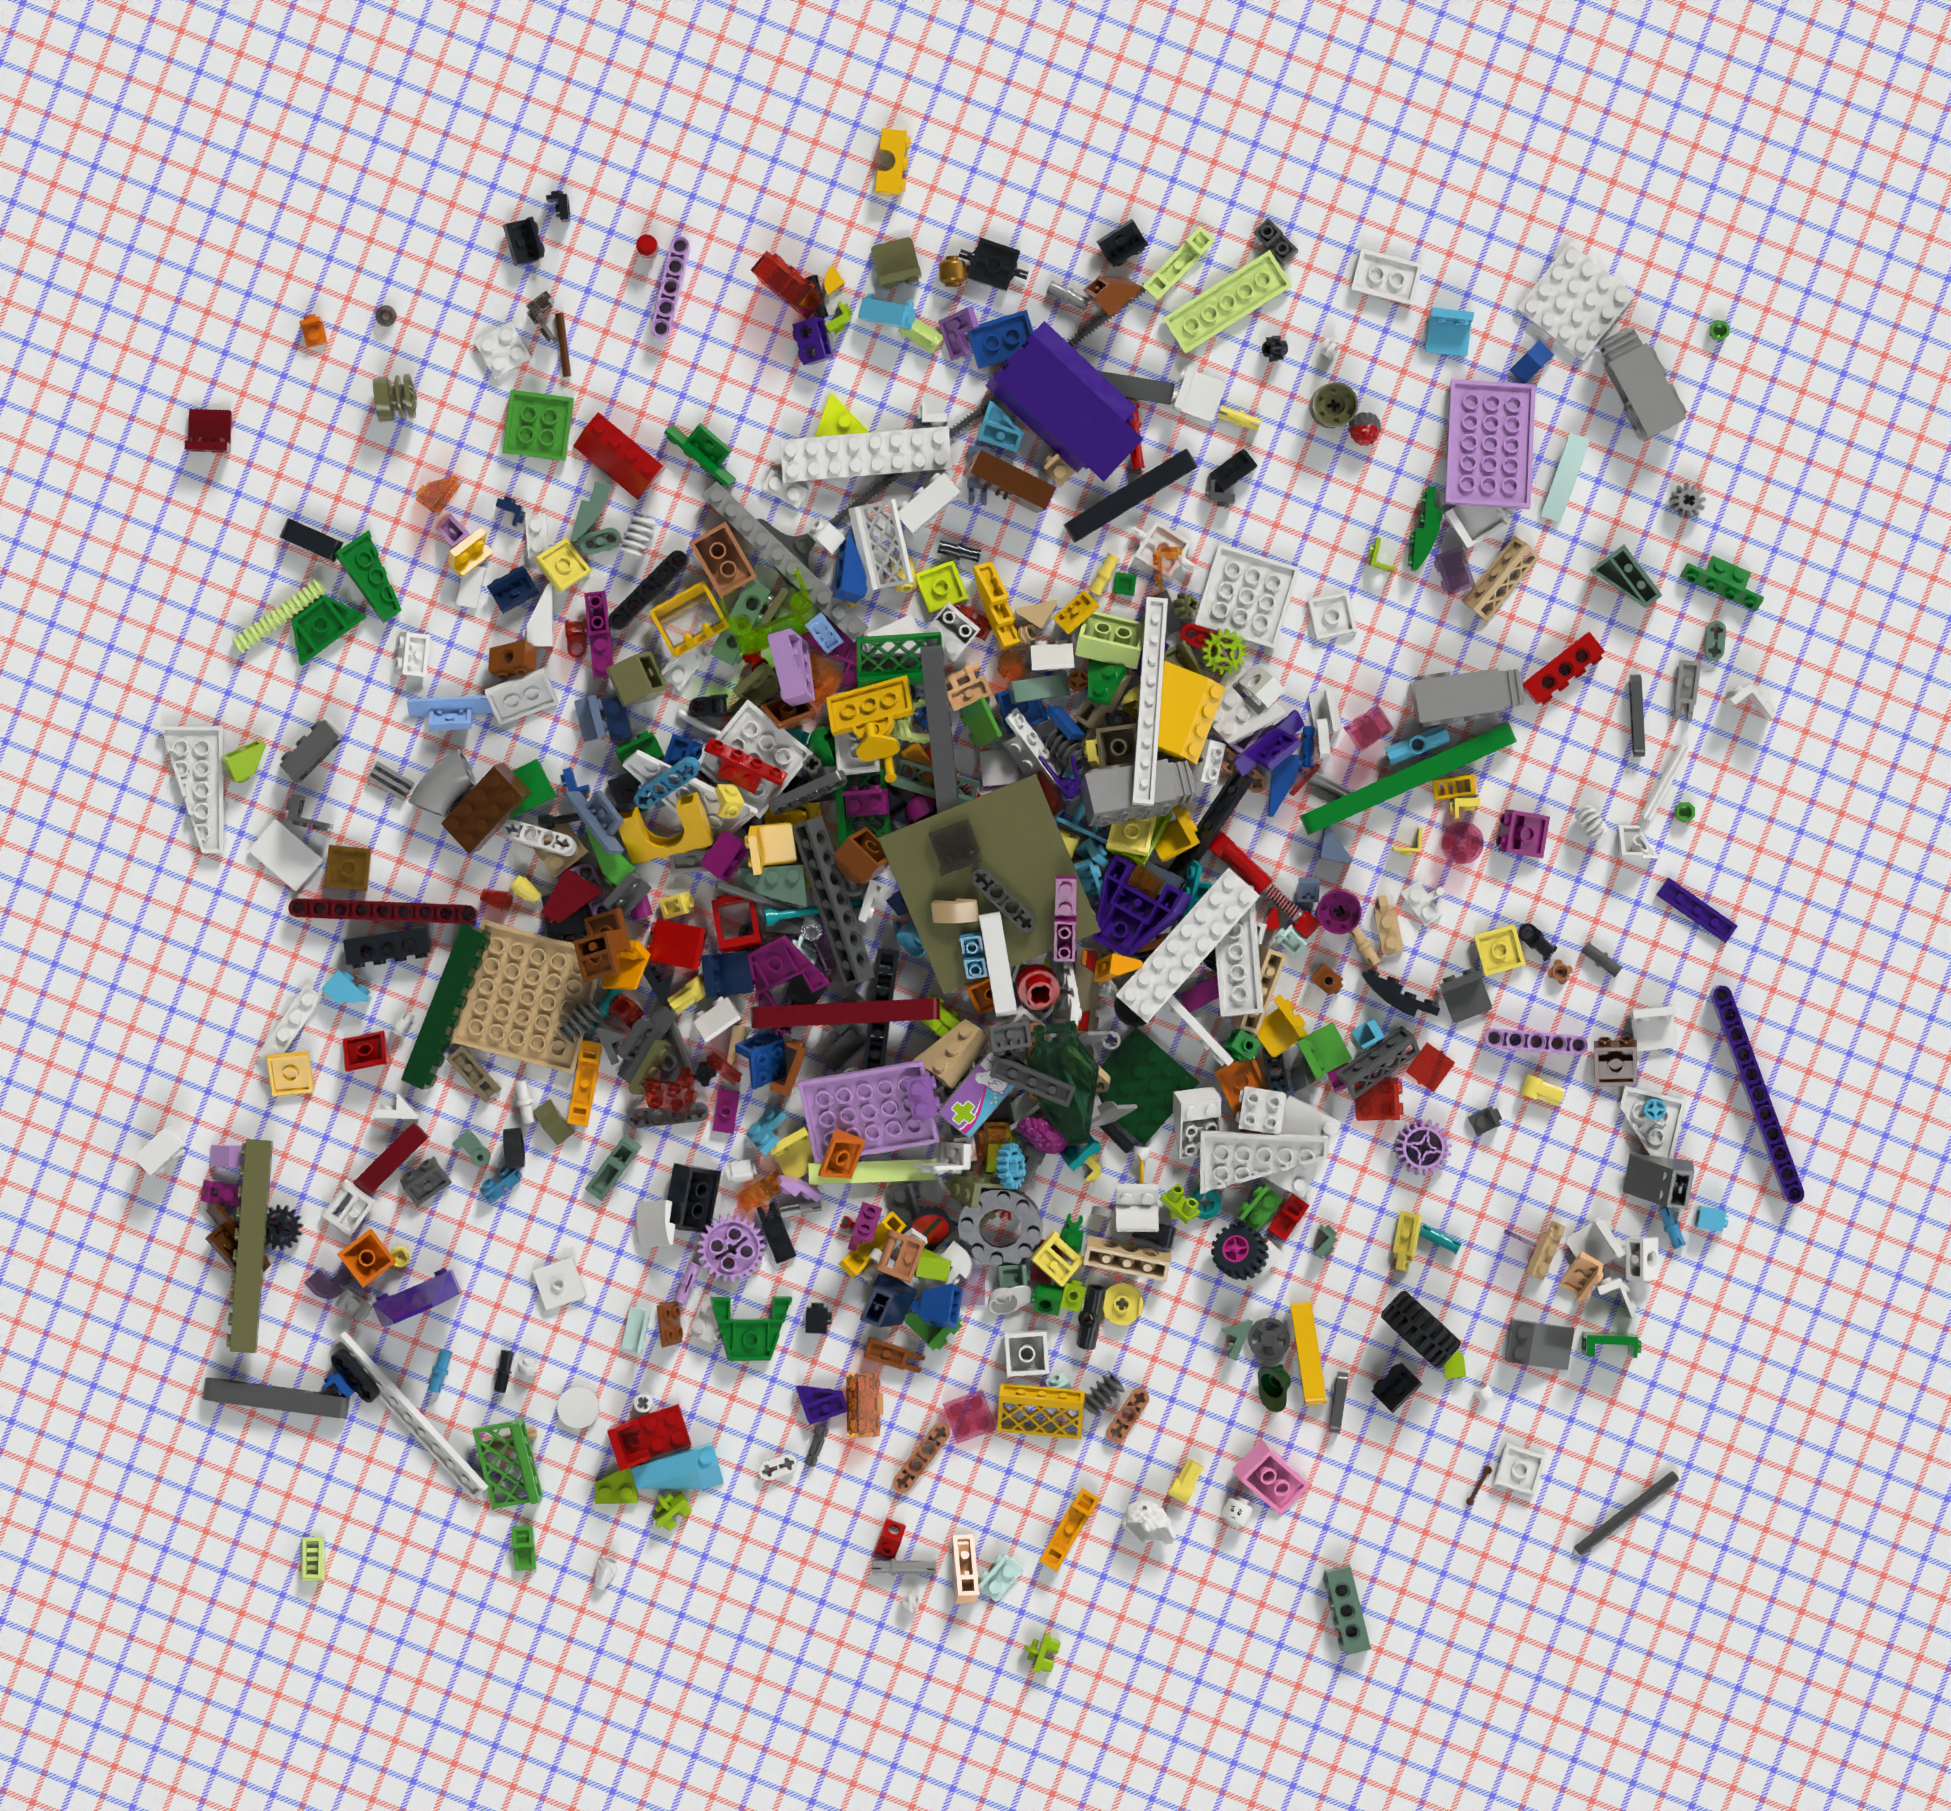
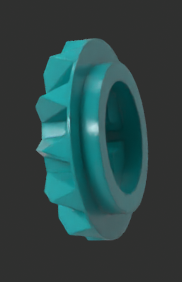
(1213, 1208)

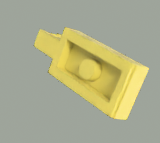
(1406, 1239)

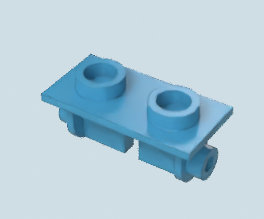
(492, 1188)

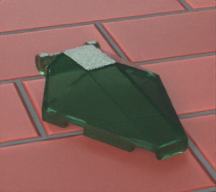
(1070, 1062)

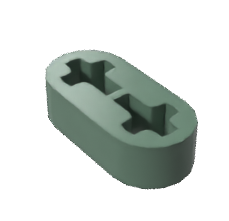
(1720, 641)

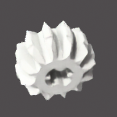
(1591, 822)

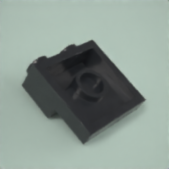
(572, 925)

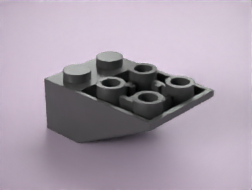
(1659, 1180)

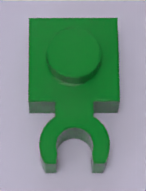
(1073, 1236)

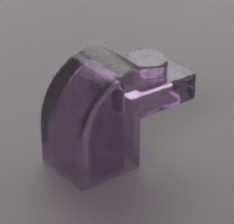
(325, 1286)

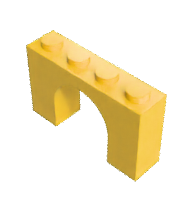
(645, 846)

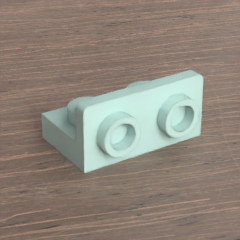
(1000, 1576)

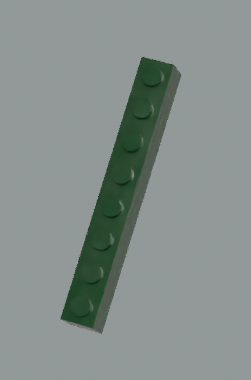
(446, 1006)

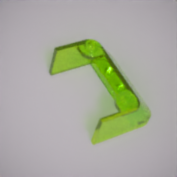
(755, 639)

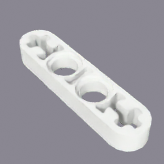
(538, 839)

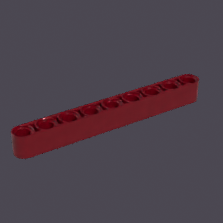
(373, 907)
(845, 1013)

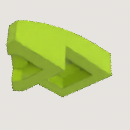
(1455, 1366)

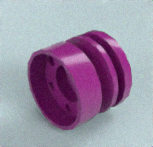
(1345, 922)

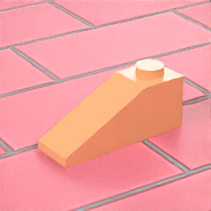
(964, 1569)

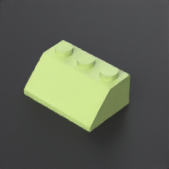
(1111, 640)

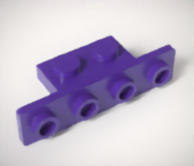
(1272, 746)

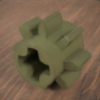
(1185, 605)

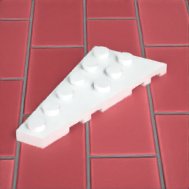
(647, 768)
(200, 775)
(1245, 1156)

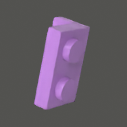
(921, 1096)

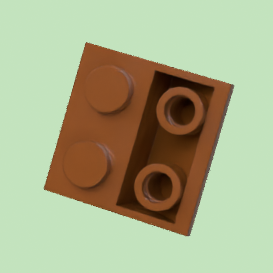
(1111, 293)

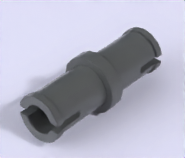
(1601, 959)

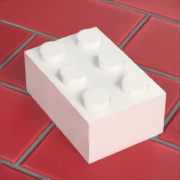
(928, 503)

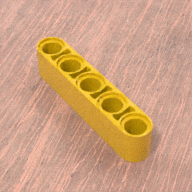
(1308, 1353)

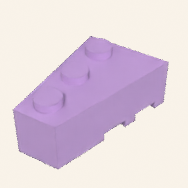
(792, 667)

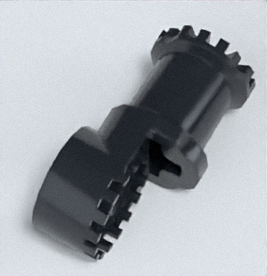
(1537, 941)

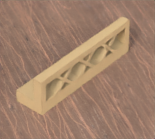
(1498, 575)

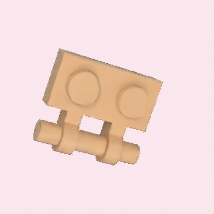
(969, 692)

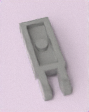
(1686, 687)

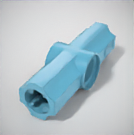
(1430, 740)

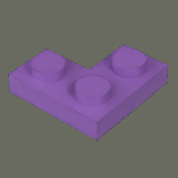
(954, 330)

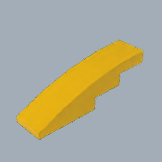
(995, 604)

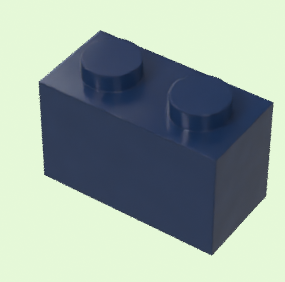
(617, 719)

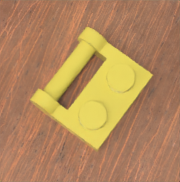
(1052, 1263)

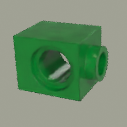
(1047, 1299)

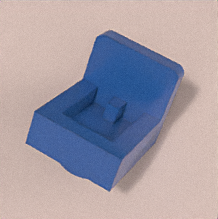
(568, 780)

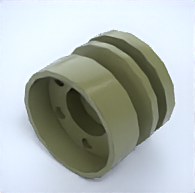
(1339, 394)
(394, 398)

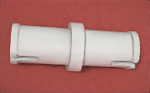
(524, 1101)

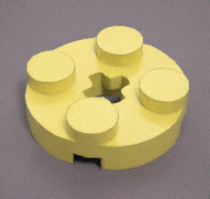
(1130, 1312)

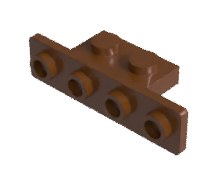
(223, 1237)

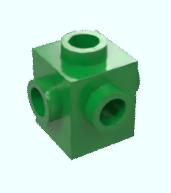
(1242, 1045)

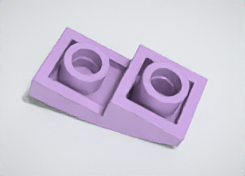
(794, 1186)

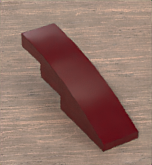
(391, 1159)

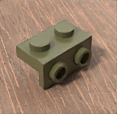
(1183, 656)

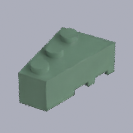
(1628, 576)
(781, 883)

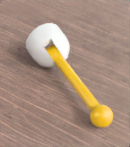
(1141, 1153)

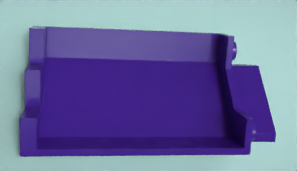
(1067, 403)

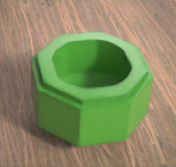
(1719, 330)
(1684, 812)

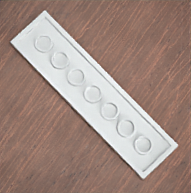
(865, 454)
(1187, 945)

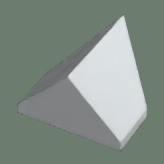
(1633, 843)

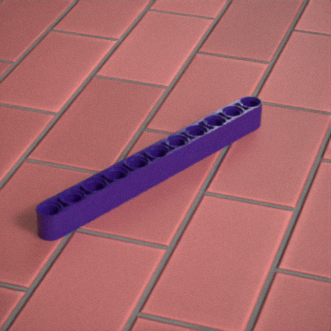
(1764, 1102)

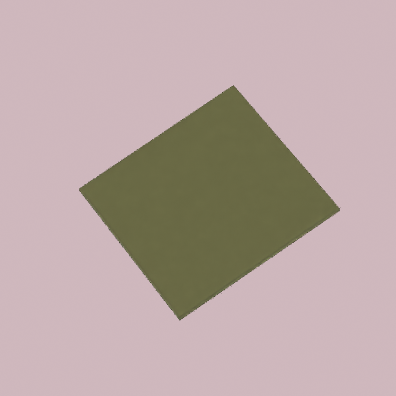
(1018, 847)

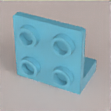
(1448, 332)

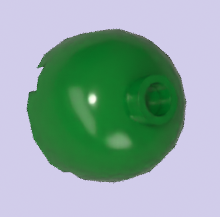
(823, 745)

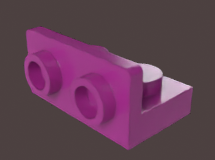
(866, 802)
(865, 1225)

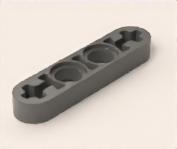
(1637, 715)
(808, 792)
(1001, 902)
(668, 1118)

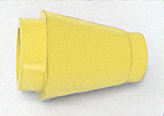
(523, 888)

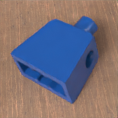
(939, 1306)

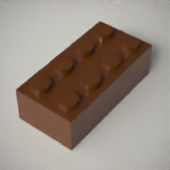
(486, 808)

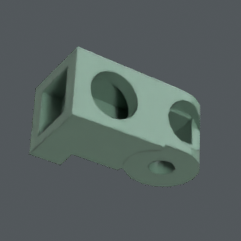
(473, 1146)

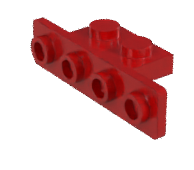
(742, 768)

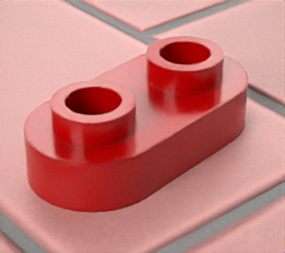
(1200, 634)

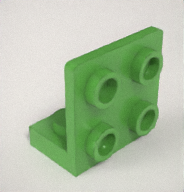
(1324, 1050)
(1259, 1206)

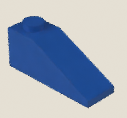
(849, 574)
(1281, 781)

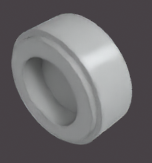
(1102, 1212)

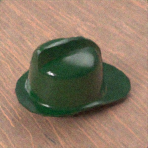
(1273, 1387)

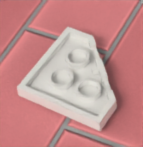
(1067, 1005)
(1657, 1136)

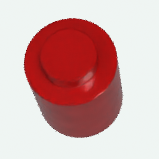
(647, 246)

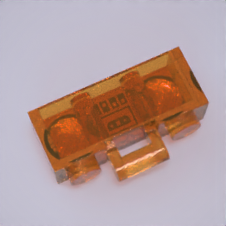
(863, 1404)

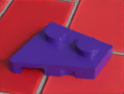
(821, 1402)

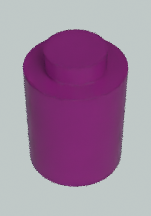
(642, 909)

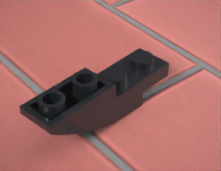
(1390, 992)

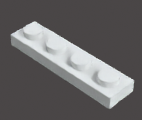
(291, 1022)

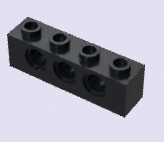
(354, 946)

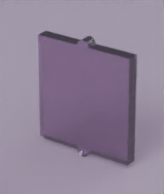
(1521, 1238)
(973, 1288)

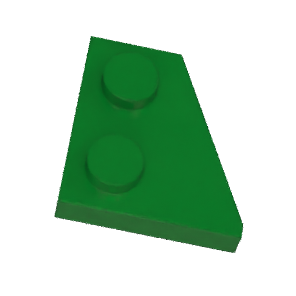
(1103, 681)

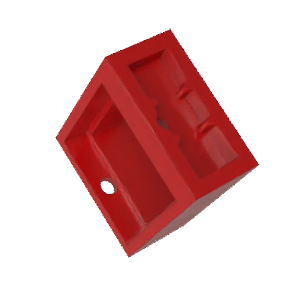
(737, 943)

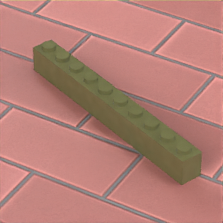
(251, 1246)

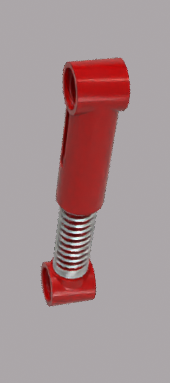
(1255, 876)

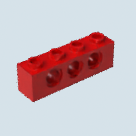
(1586, 644)

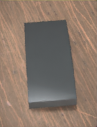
(1275, 241)

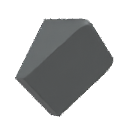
(1301, 1076)

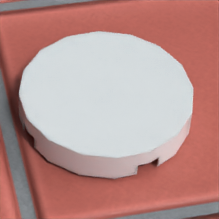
(578, 1407)

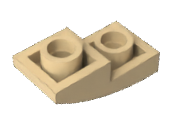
(954, 911)

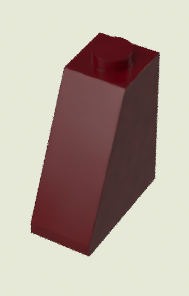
(569, 896)

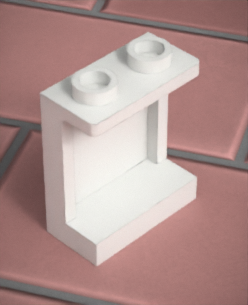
(1475, 522)

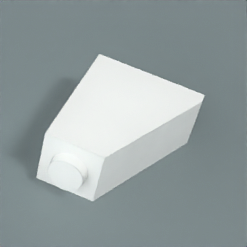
(902, 626)

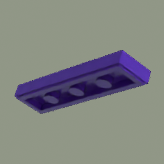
(1696, 910)

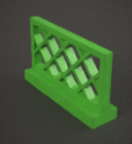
(525, 1459)

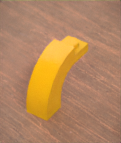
(857, 1260)

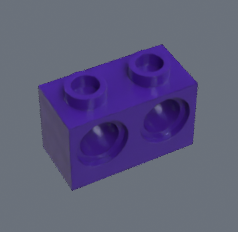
(818, 339)

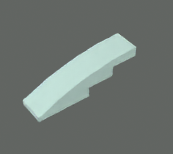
(1565, 477)

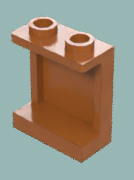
(787, 1088)

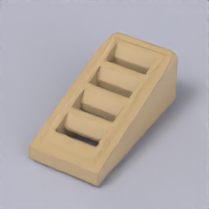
(738, 1034)

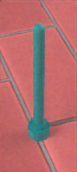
(772, 916)

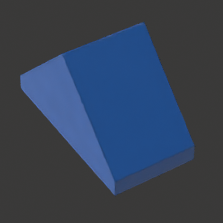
(1531, 362)

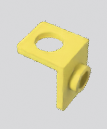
(1409, 851)

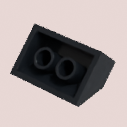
(693, 1196)

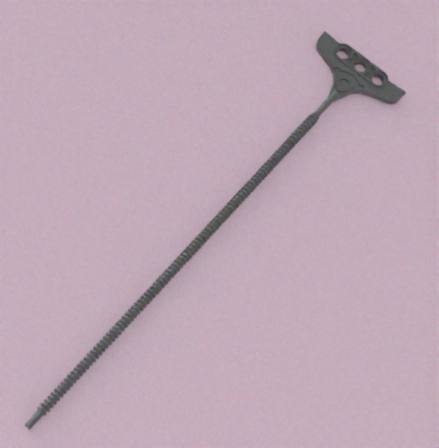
(801, 545)

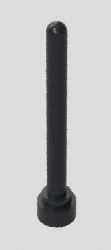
(549, 821)

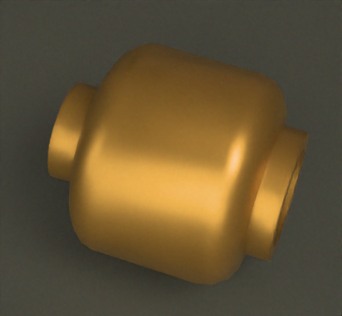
(952, 271)

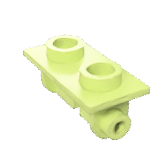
(923, 335)

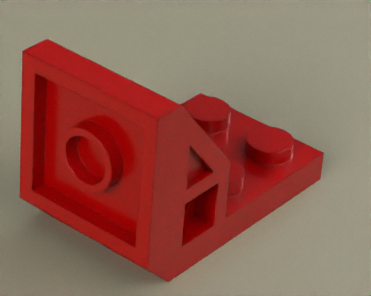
(648, 1436)

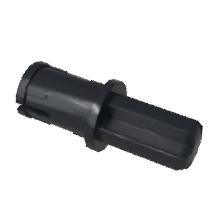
(503, 1371)

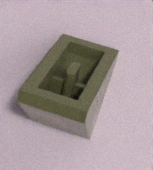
(553, 1122)

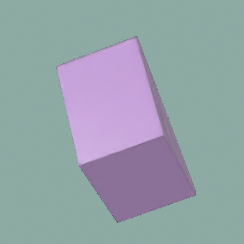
(452, 531)
(226, 1155)

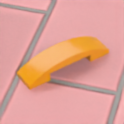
(585, 1083)
(1069, 1529)

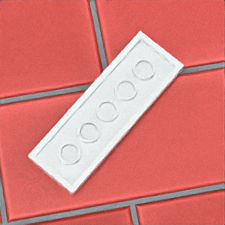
(1240, 968)

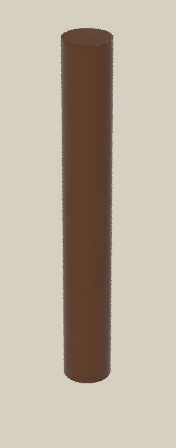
(563, 347)

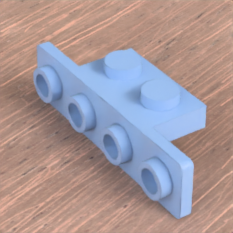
(449, 712)

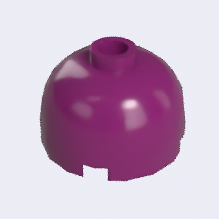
(920, 808)

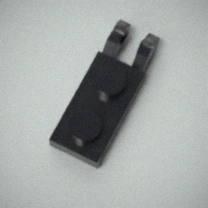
(777, 1235)

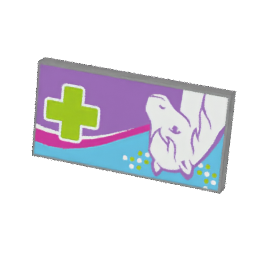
(975, 1098)

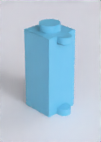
(887, 312)

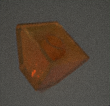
(438, 493)
(825, 678)

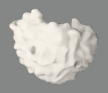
(1148, 1522)

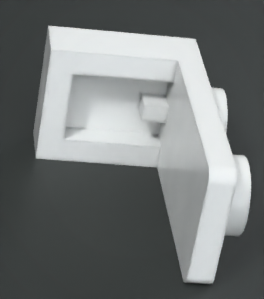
(1608, 1284)

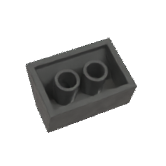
(310, 751)

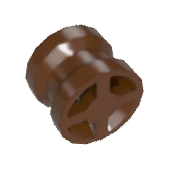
(1081, 680)

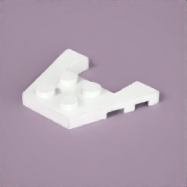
(1235, 717)

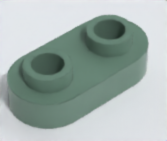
(600, 541)

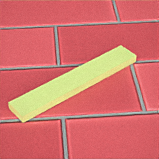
(875, 1172)

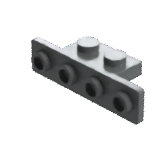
(640, 1040)

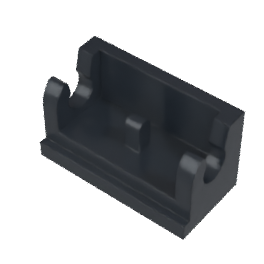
(1233, 470)

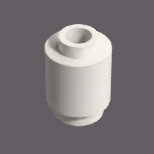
(741, 1171)

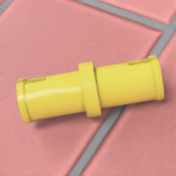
(1239, 418)
(1104, 574)

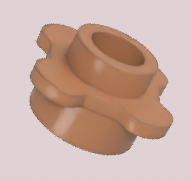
(1566, 970)

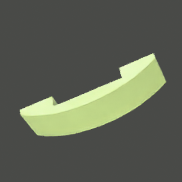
(1179, 263)

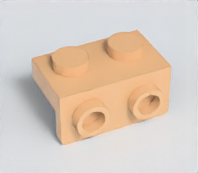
(1582, 1276)

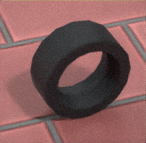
(514, 1148)

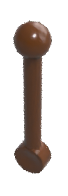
(1487, 1470)

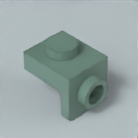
(1326, 1246)
(1013, 1275)

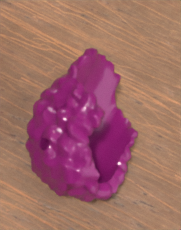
(1042, 1135)

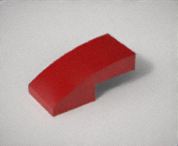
(1288, 1217)

